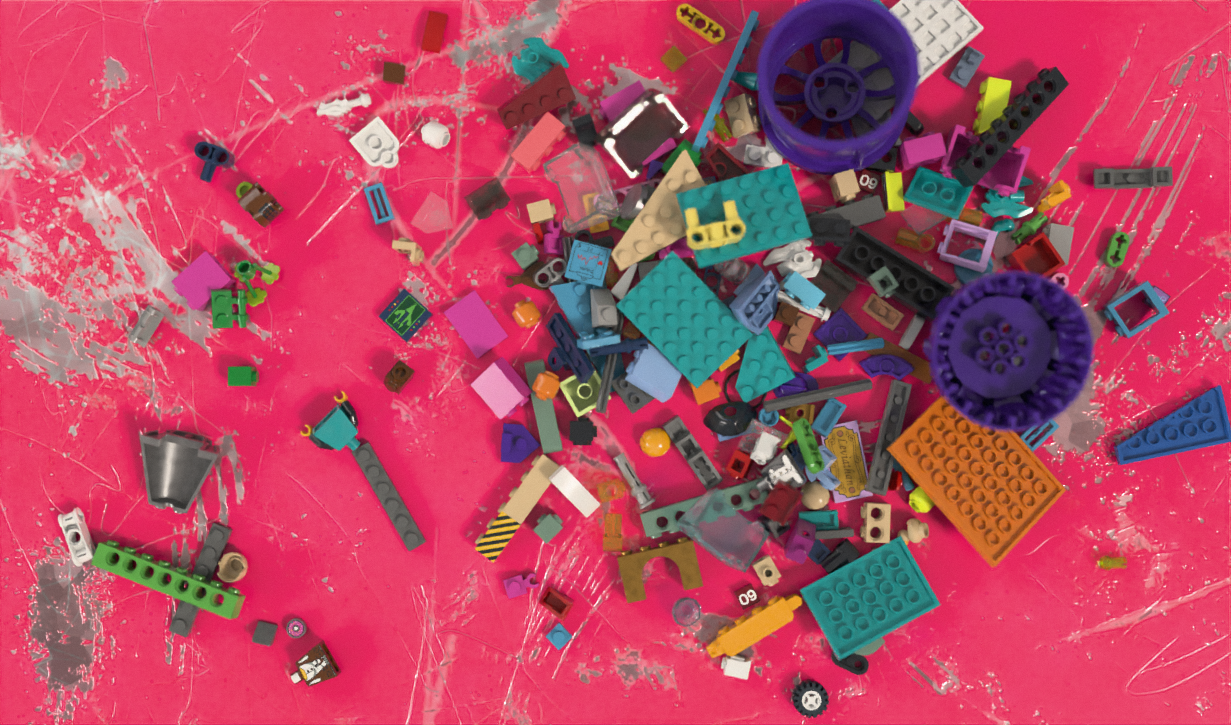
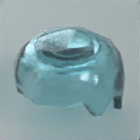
(686, 611)

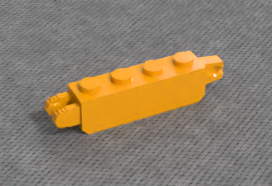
(755, 626)

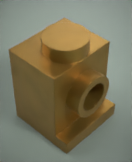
(808, 413)

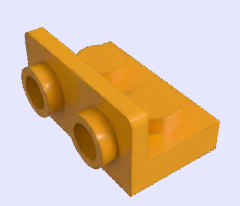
(1058, 193)

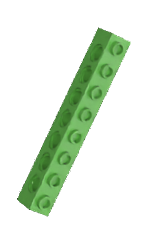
(106, 559)

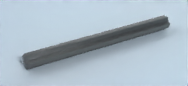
(608, 370)
(817, 395)

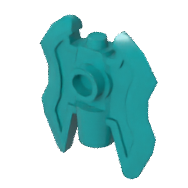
(536, 59)
(1003, 205)

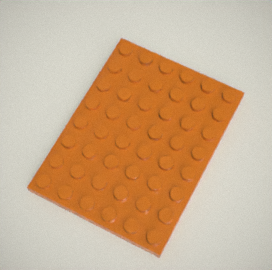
(977, 477)

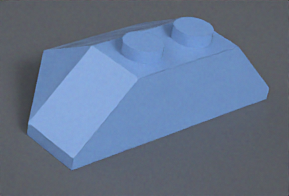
(757, 303)

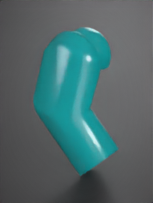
(1002, 225)

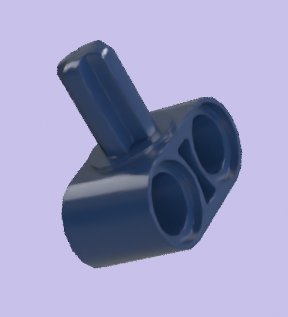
(212, 159)

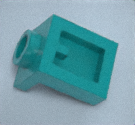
(812, 363)

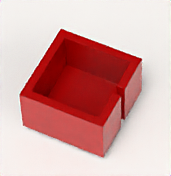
(1036, 257)

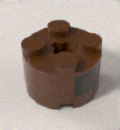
(260, 205)

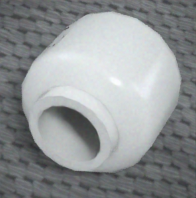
(435, 134)

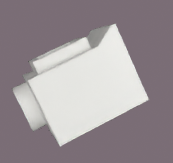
(764, 448)
(736, 666)

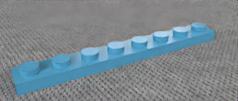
(723, 89)

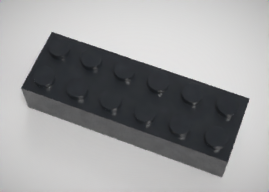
(917, 287)

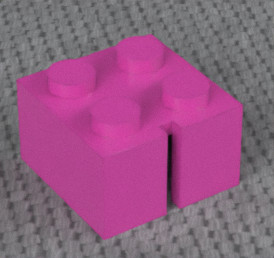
(921, 151)

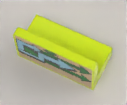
(892, 192)

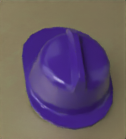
(797, 385)

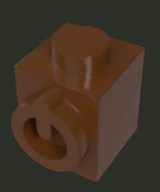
(398, 377)

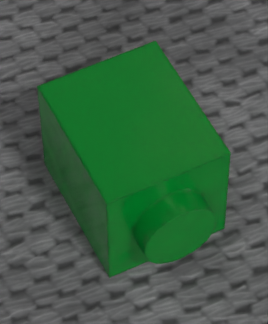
(242, 376)

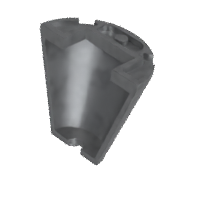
(176, 467)

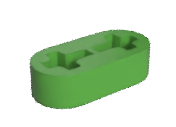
(1120, 251)

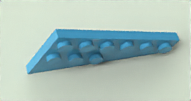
(576, 304)

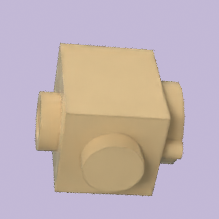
(766, 570)

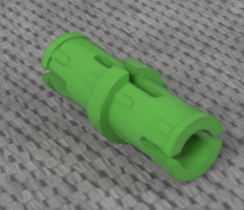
(1029, 228)

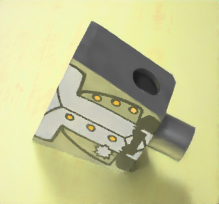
(782, 468)

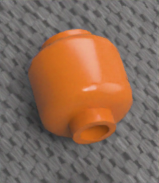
(526, 314)
(546, 385)

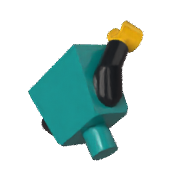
(336, 427)

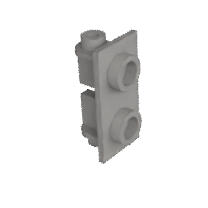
(146, 326)

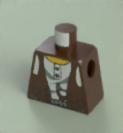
(316, 666)

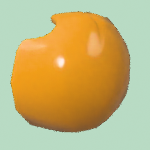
(655, 442)

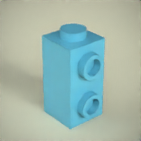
(799, 286)

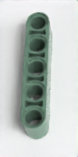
(544, 411)

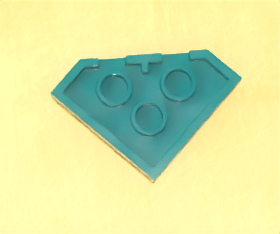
(762, 367)

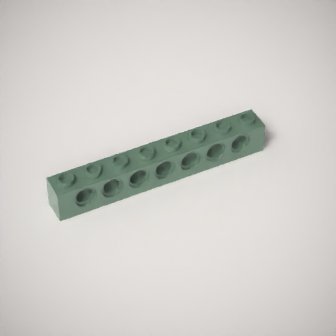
(650, 517)

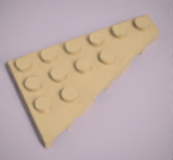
(661, 218)

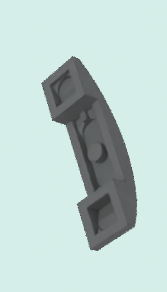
(1133, 178)

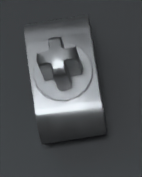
(552, 277)

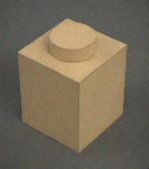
(541, 211)

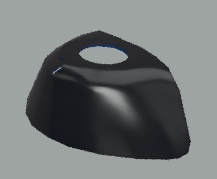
(722, 424)

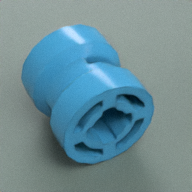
(770, 418)

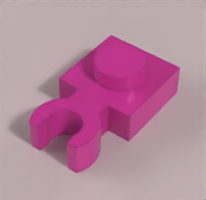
(552, 239)
(517, 585)

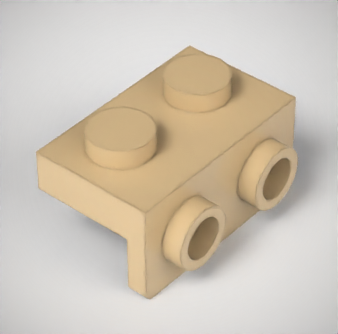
(743, 115)
(406, 246)

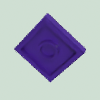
(839, 329)

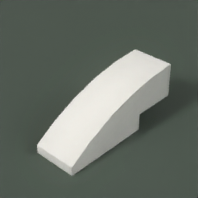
(574, 491)

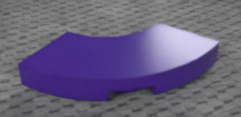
(886, 364)

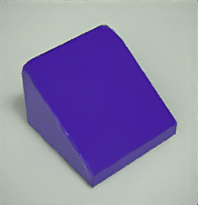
(654, 169)

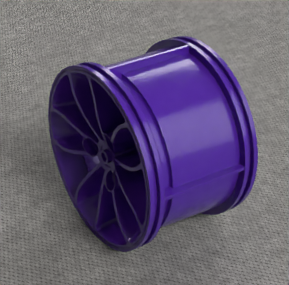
(849, 21)

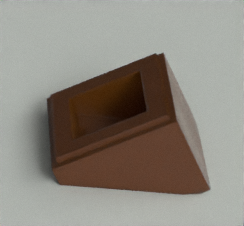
(393, 73)

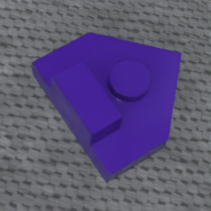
(516, 443)

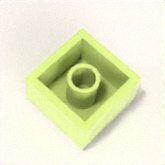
(582, 396)

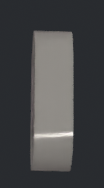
(911, 331)

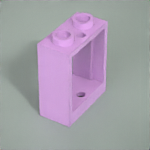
(971, 230)

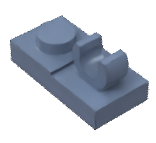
(966, 67)

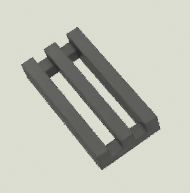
(829, 534)

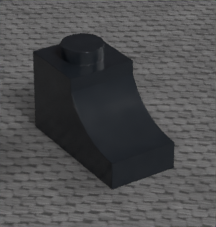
(585, 130)

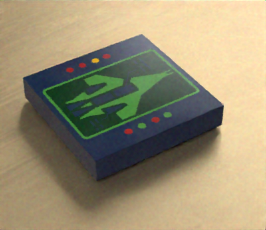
(405, 315)

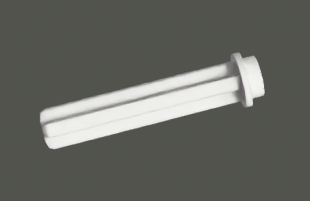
(819, 311)

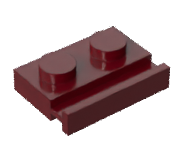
(780, 502)

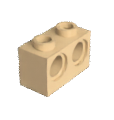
(844, 186)
(882, 522)

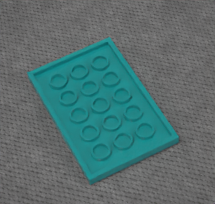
(764, 202)
(684, 319)
(869, 598)

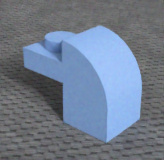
(826, 478)

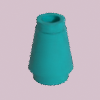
(747, 80)

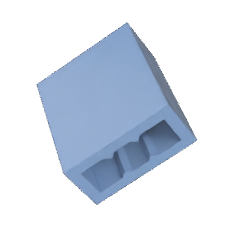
(653, 373)

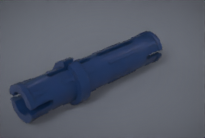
(624, 346)

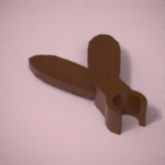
(527, 277)

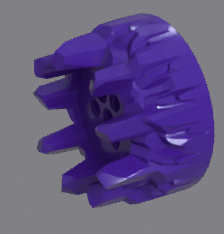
(1053, 354)

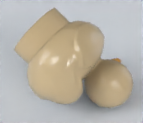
(915, 531)

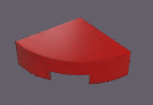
(538, 233)

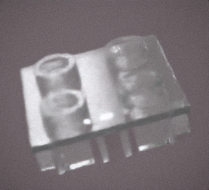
(754, 431)

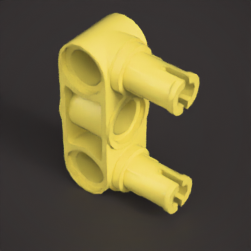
(716, 233)

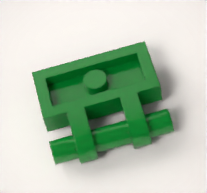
(222, 308)

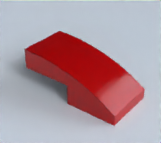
(434, 32)

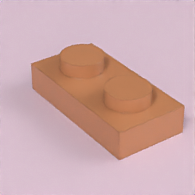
(882, 312)
(798, 333)

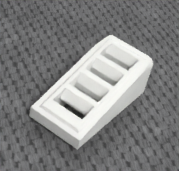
(623, 284)

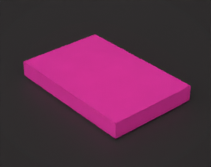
(476, 324)

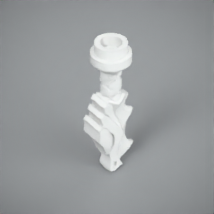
(341, 107)

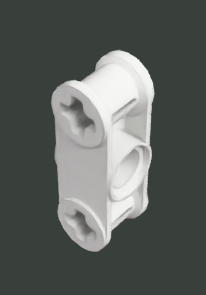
(70, 529)

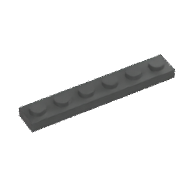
(889, 431)
(389, 496)
(206, 566)

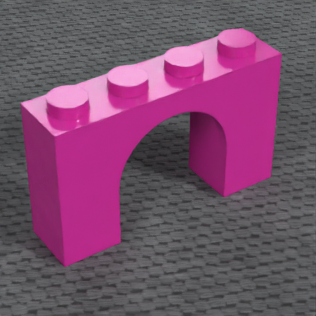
(618, 102)

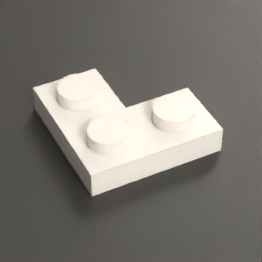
(761, 156)

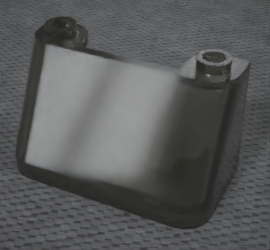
(640, 131)

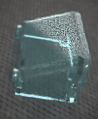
(723, 531)

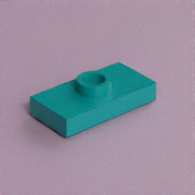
(821, 518)

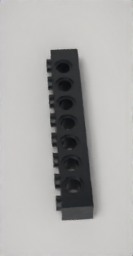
(1009, 127)

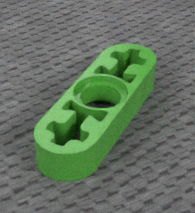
(808, 446)

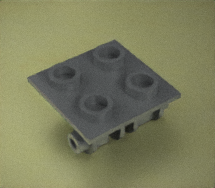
(630, 394)

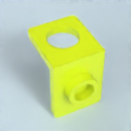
(791, 436)

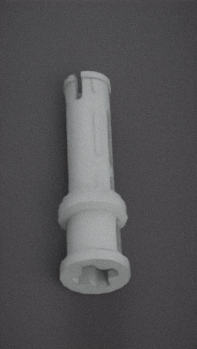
(638, 489)

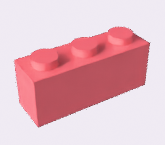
(539, 142)

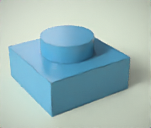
(559, 636)

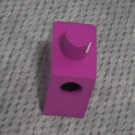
(798, 545)

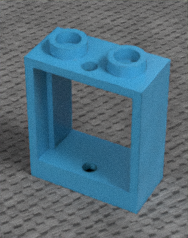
(1152, 297)

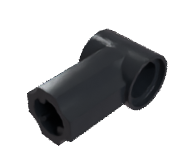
(843, 554)

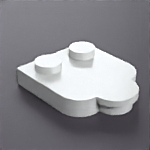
(377, 144)

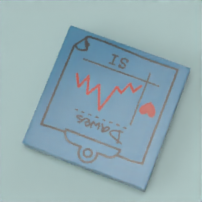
(588, 263)

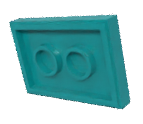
(937, 193)

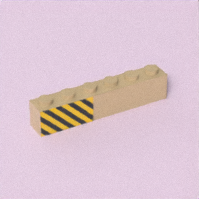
(517, 509)

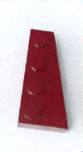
(540, 96)
(724, 163)

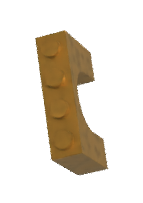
(681, 552)

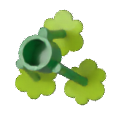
(247, 271)

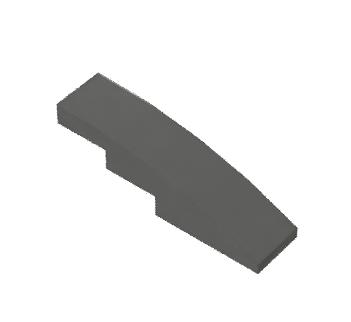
(692, 452)

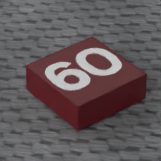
(868, 181)
(747, 596)

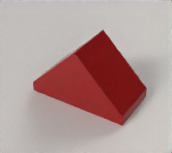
(556, 603)

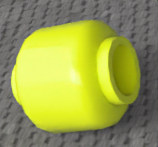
(920, 501)

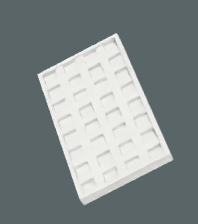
(938, 32)

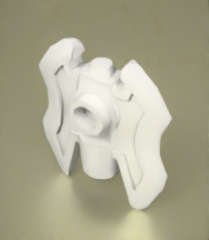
(794, 258)

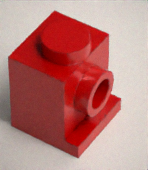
(733, 465)

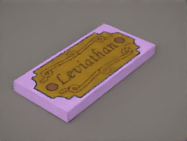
(850, 464)

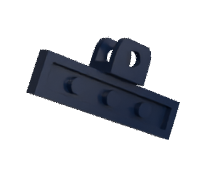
(567, 352)

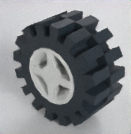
(814, 704)

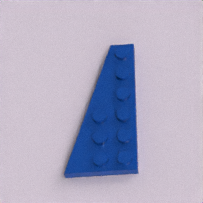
(1190, 427)

